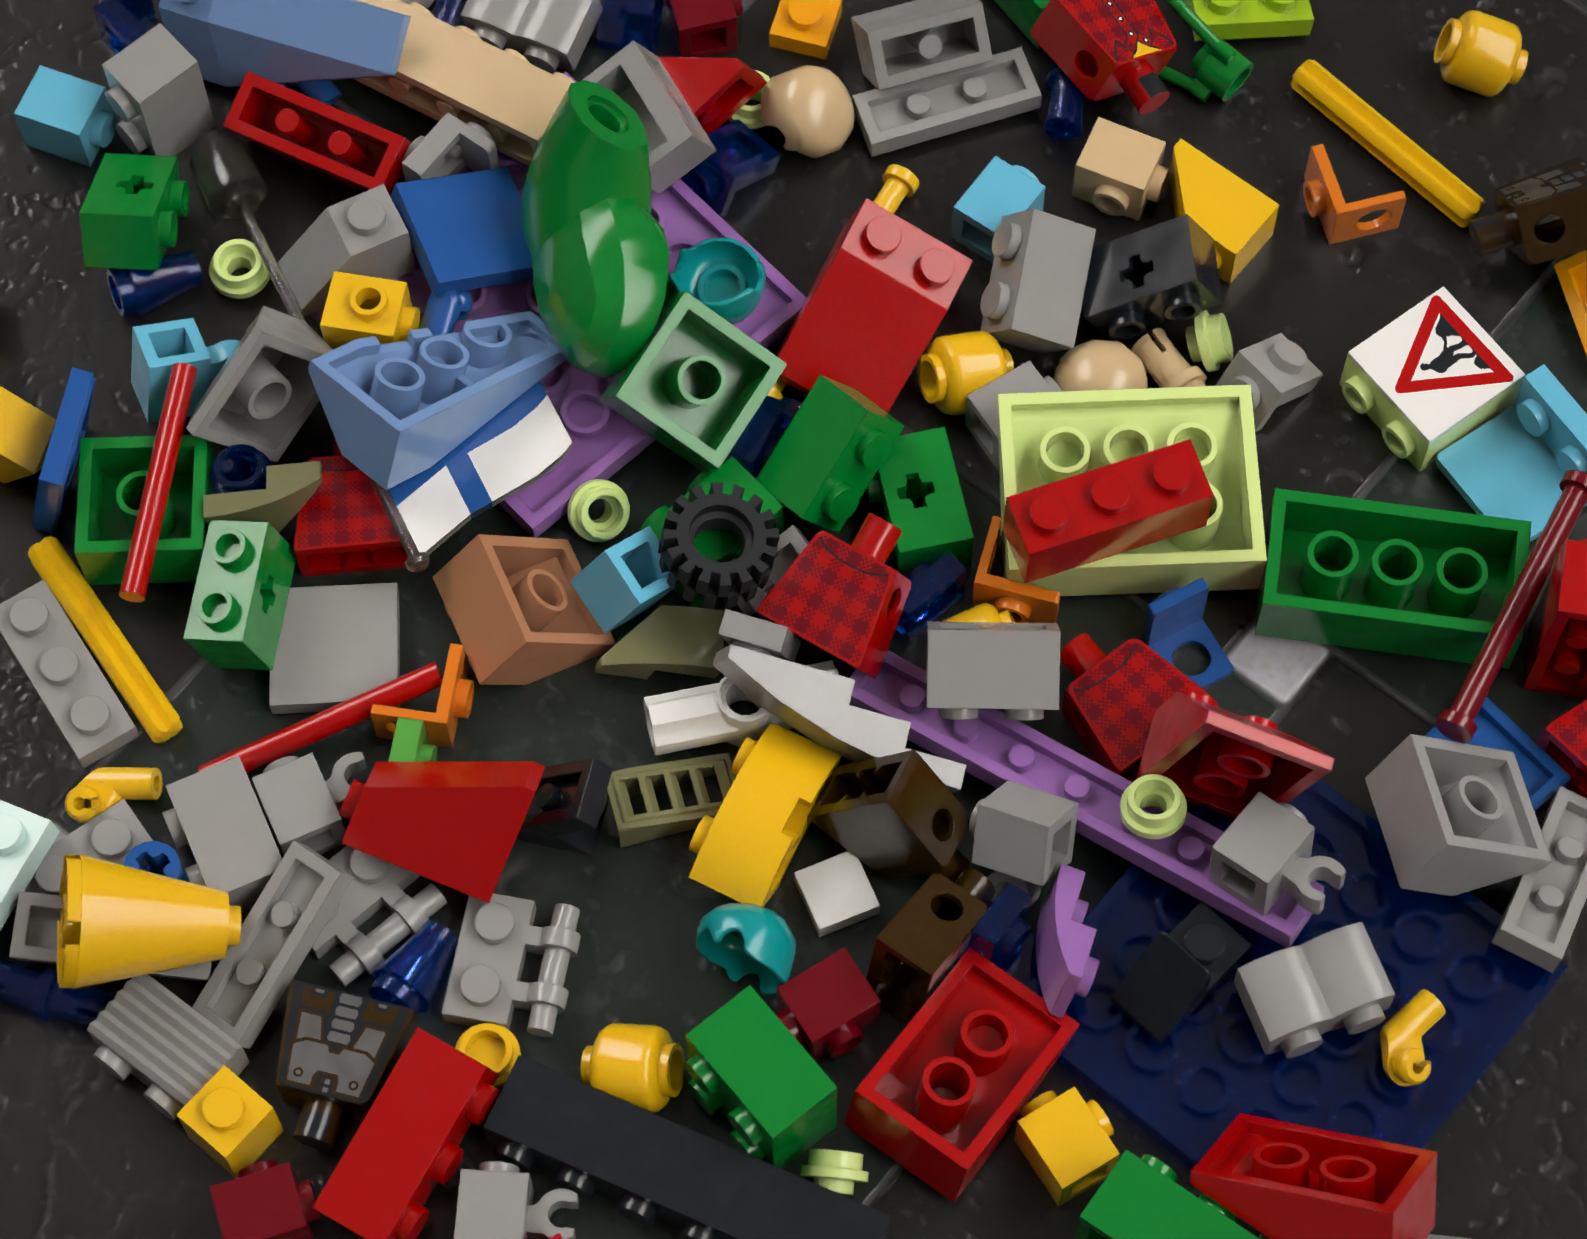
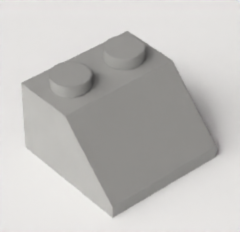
(262, 387)
(1455, 816)

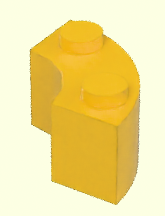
(762, 815)

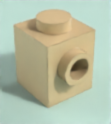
(1120, 170)

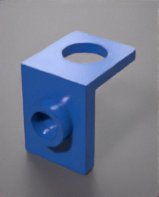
(1177, 621)

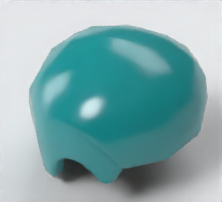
(721, 276)
(748, 942)

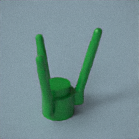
(1218, 65)

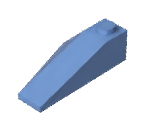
(287, 38)
(421, 397)

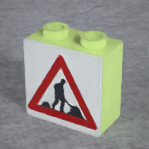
(1430, 378)

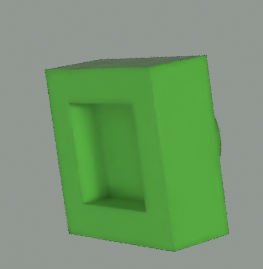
(411, 743)

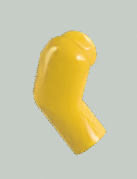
(109, 786)
(1402, 1039)

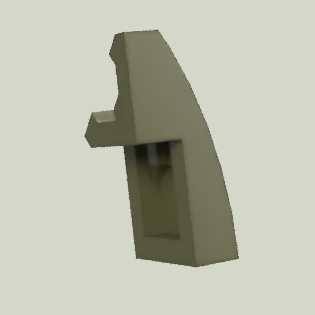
(285, 495)
(668, 641)

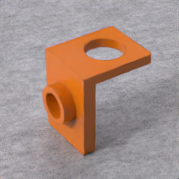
(1340, 219)
(1021, 599)
(453, 703)

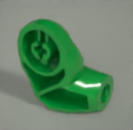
(593, 232)

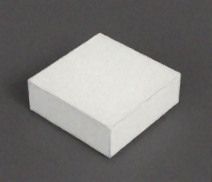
(836, 893)

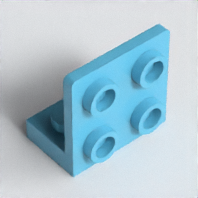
(1522, 454)

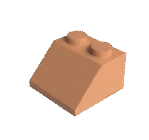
(519, 608)

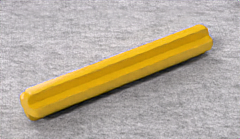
(1387, 143)
(105, 640)

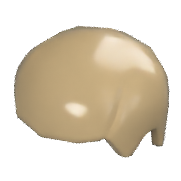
(809, 110)
(1100, 367)

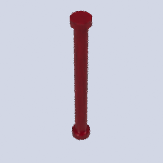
(1458, 721)

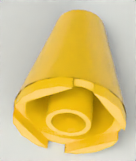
(136, 923)

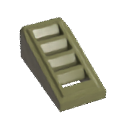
(645, 779)

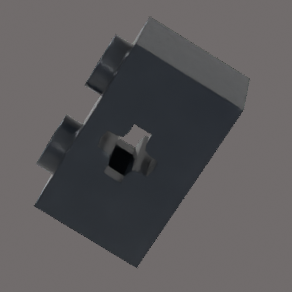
(1151, 278)

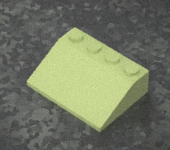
(1074, 432)

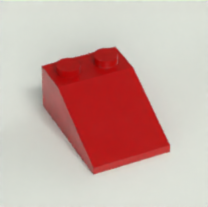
(872, 306)
(1227, 757)
(959, 1074)
(1319, 1182)

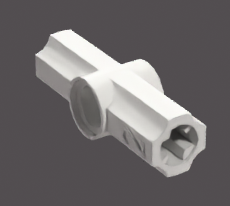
(704, 718)

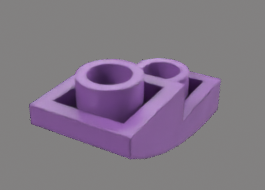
(1064, 942)

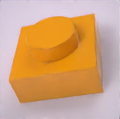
(805, 26)

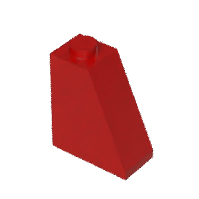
(443, 818)

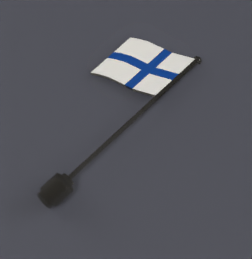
(476, 475)

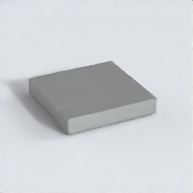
(335, 646)

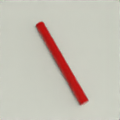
(158, 483)
(334, 719)

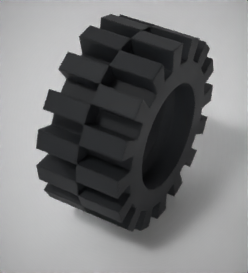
(721, 513)

